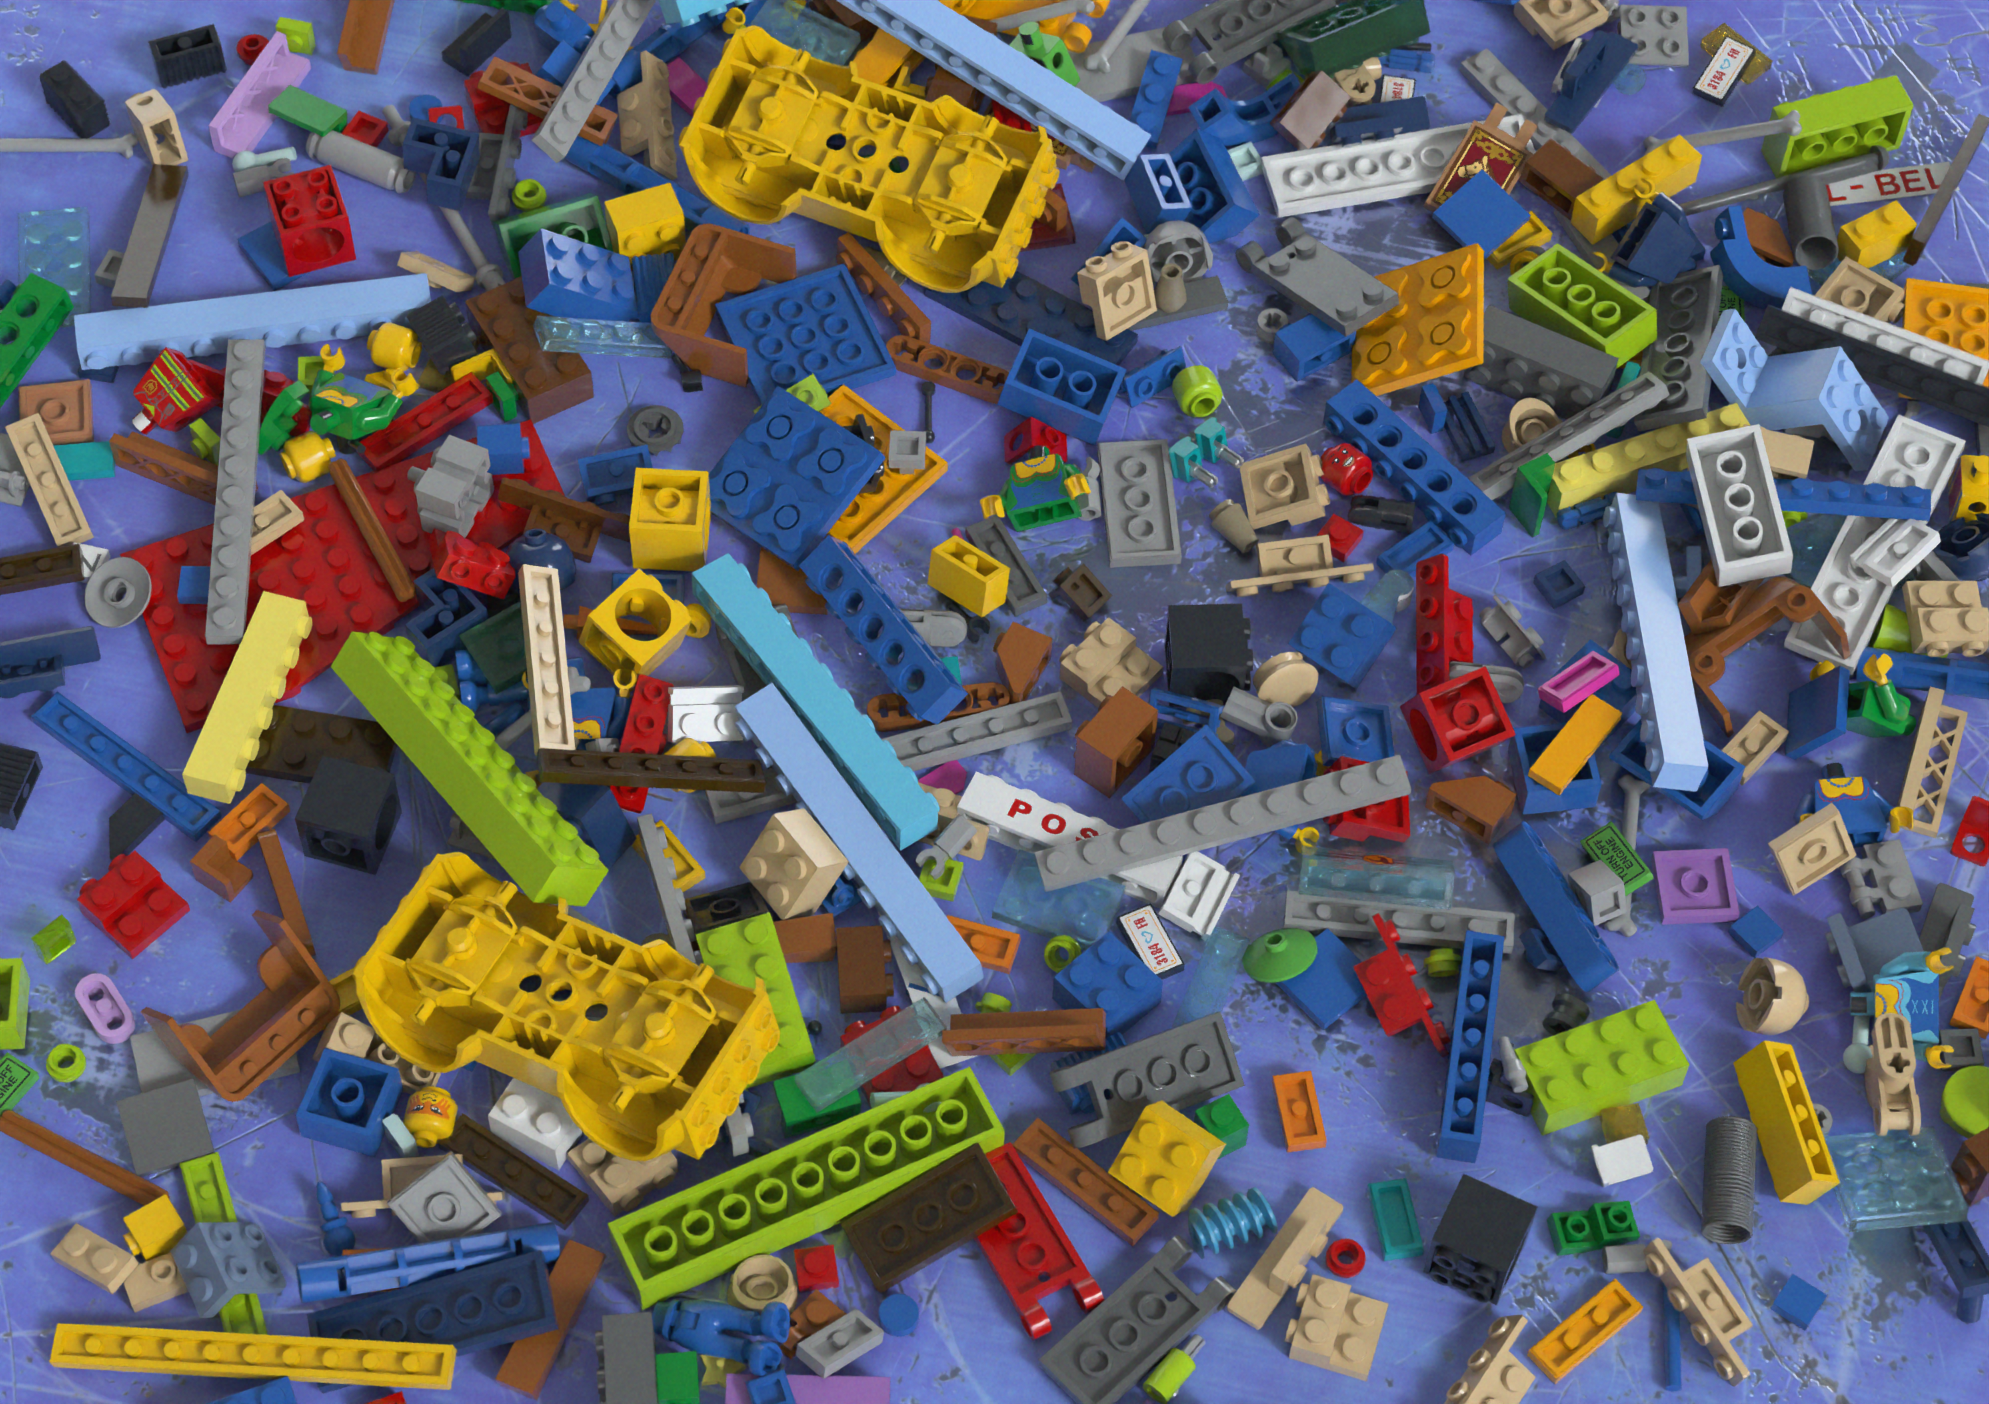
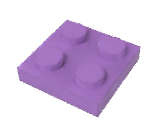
(1695, 886)

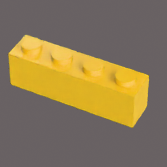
(1612, 202)
(1786, 1123)

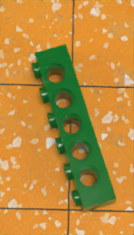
(30, 334)

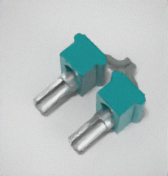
(1211, 445)

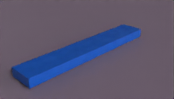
(125, 765)

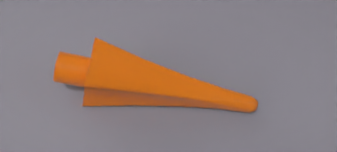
(627, 626)

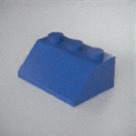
(1213, 187)
(1714, 790)

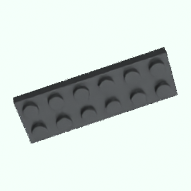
(1685, 325)

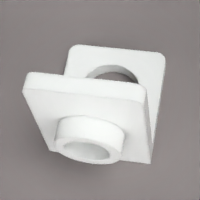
(1622, 1160)

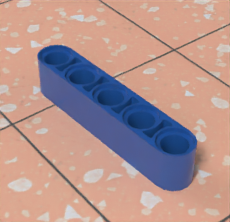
(1556, 907)

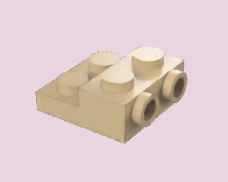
(1560, 19)
(1118, 288)
(1863, 291)
(1284, 487)
(1946, 618)
(1106, 663)
(618, 1180)
(1336, 1328)

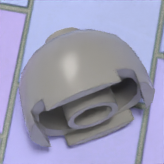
(1181, 245)

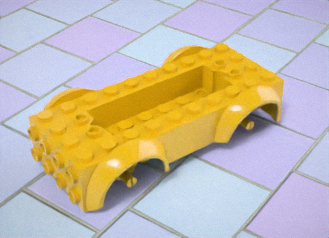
(941, 222)
(636, 1082)

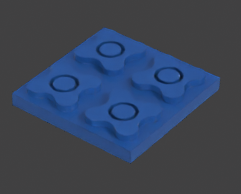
(804, 330)
(790, 477)

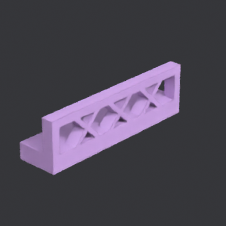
(246, 109)

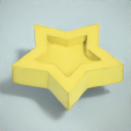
(718, 1368)

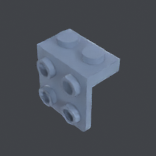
(1870, 945)
(226, 1261)

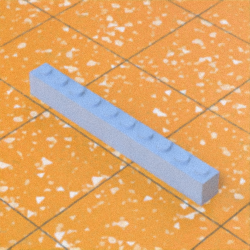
(1010, 79)
(275, 316)
(1655, 644)
(873, 860)

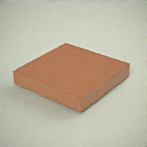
(64, 409)

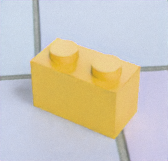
(1876, 235)
(968, 576)

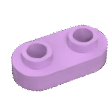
(106, 1011)

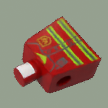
(172, 394)

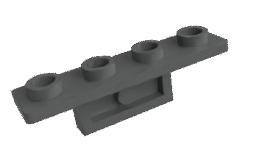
(496, 162)
(1949, 927)

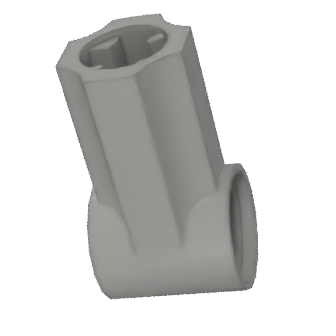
(1258, 716)

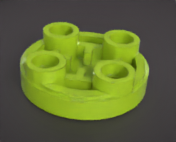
(1967, 1101)

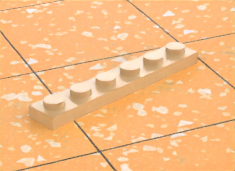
(546, 658)

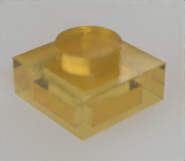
(1623, 1123)

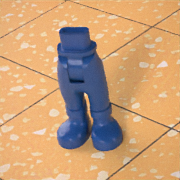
(471, 678)
(700, 1324)

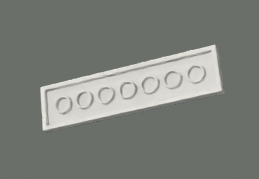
(1366, 172)
(1908, 457)

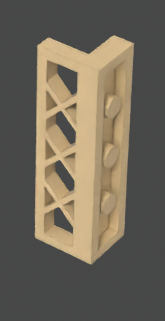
(1919, 758)

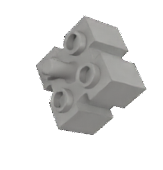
(454, 487)

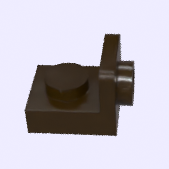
(1080, 591)

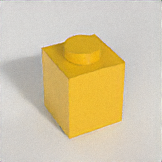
(154, 1229)

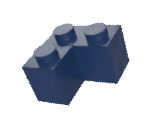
(447, 157)
(446, 615)
(595, 816)

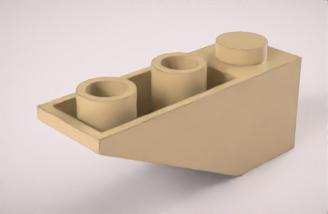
(360, 1040)

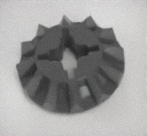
(649, 419)

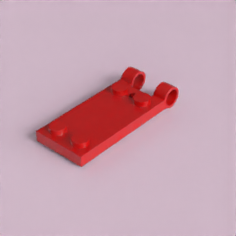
(1033, 1246)

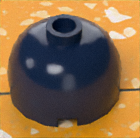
(1966, 548)
(542, 550)

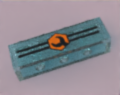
(1376, 877)

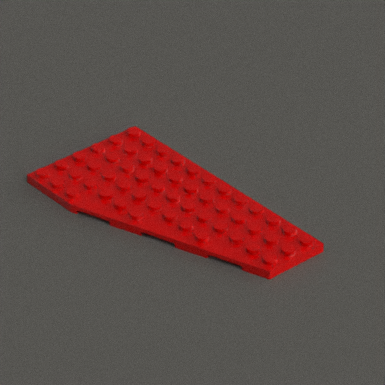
(320, 564)

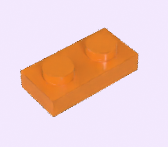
(252, 816)
(990, 945)
(1973, 1003)
(1299, 1111)

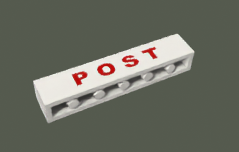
(1035, 824)

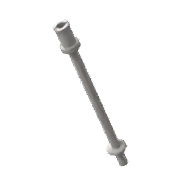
(488, 275)

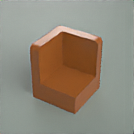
(219, 871)

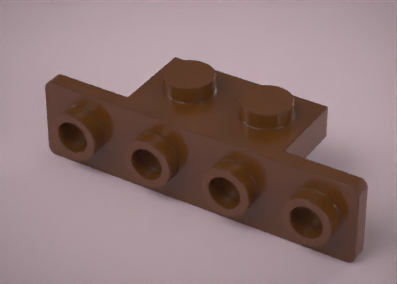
(570, 520)

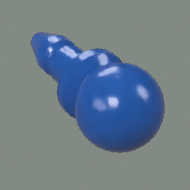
(337, 1235)

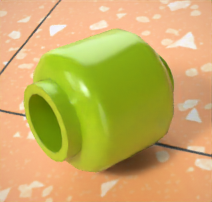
(1197, 391)

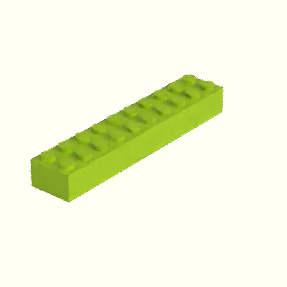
(470, 769)
(800, 1188)

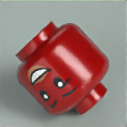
(1346, 469)

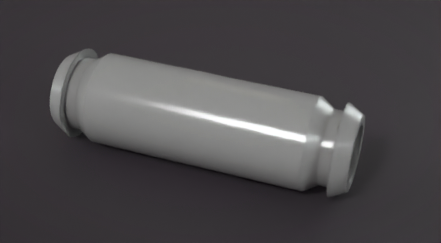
(361, 160)

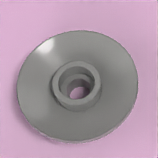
(107, 587)

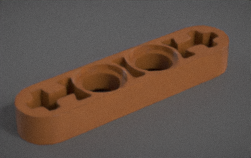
(946, 374)
(895, 723)
(284, 887)

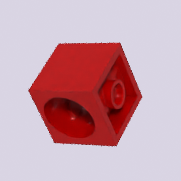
(309, 220)
(1457, 720)

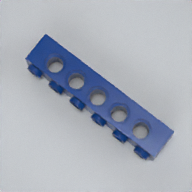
(1430, 471)
(940, 688)
(1470, 1047)

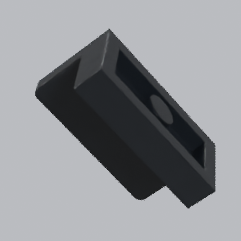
(478, 42)

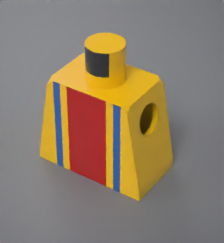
(1969, 485)

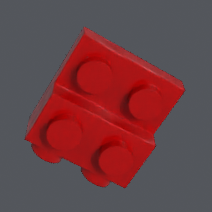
(491, 111)
(471, 563)
(1383, 819)
(131, 903)
(904, 1075)

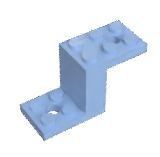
(1796, 389)

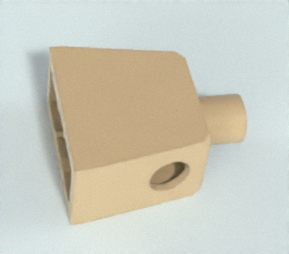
(152, 116)

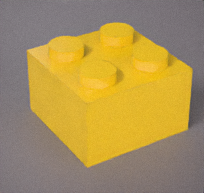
(646, 223)
(1166, 1158)

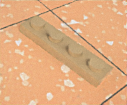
(49, 481)

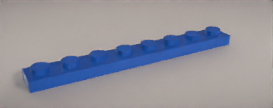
(1803, 495)

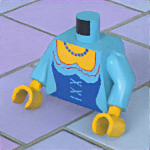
(1912, 990)

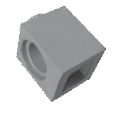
(1599, 891)

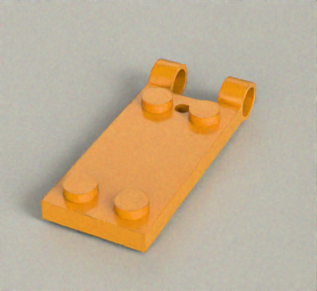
(1074, 34)

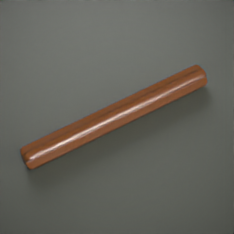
(372, 530)
(79, 1158)

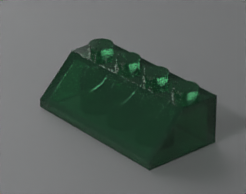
(1353, 33)

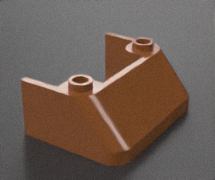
(708, 266)
(1768, 605)
(264, 1031)

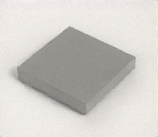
(444, 1203)

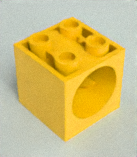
(670, 519)
(641, 597)

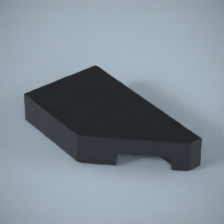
(132, 825)

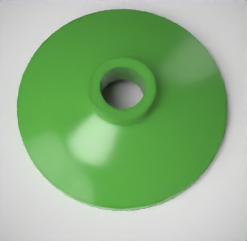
(1280, 955)

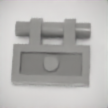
(1889, 876)

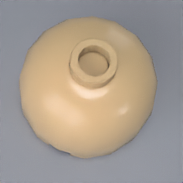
(1772, 997)

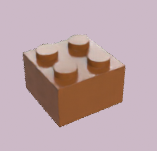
(1115, 741)

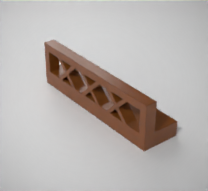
(364, 35)
(538, 96)
(166, 465)
(1714, 607)
(1026, 1032)

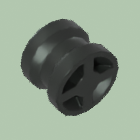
(1566, 1014)

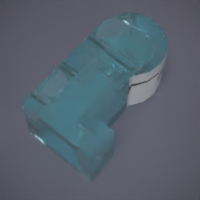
(1390, 594)

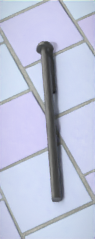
(1874, 161)

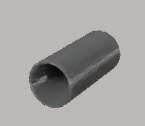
(1810, 222)
(1730, 1178)

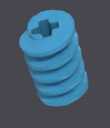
(1230, 1220)

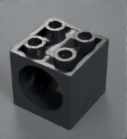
(1207, 651)
(348, 814)
(1479, 1240)

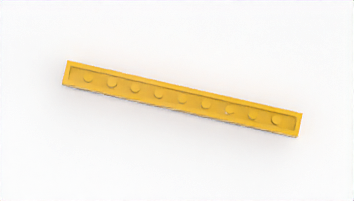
(253, 1356)

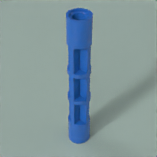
(665, 45)
(633, 177)
(1923, 671)
(420, 1262)

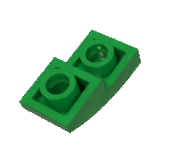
(279, 418)
(1593, 1228)

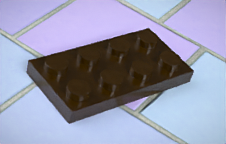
(301, 737)
(929, 1218)

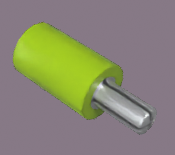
(1173, 1371)

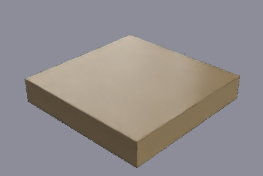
(1812, 849)

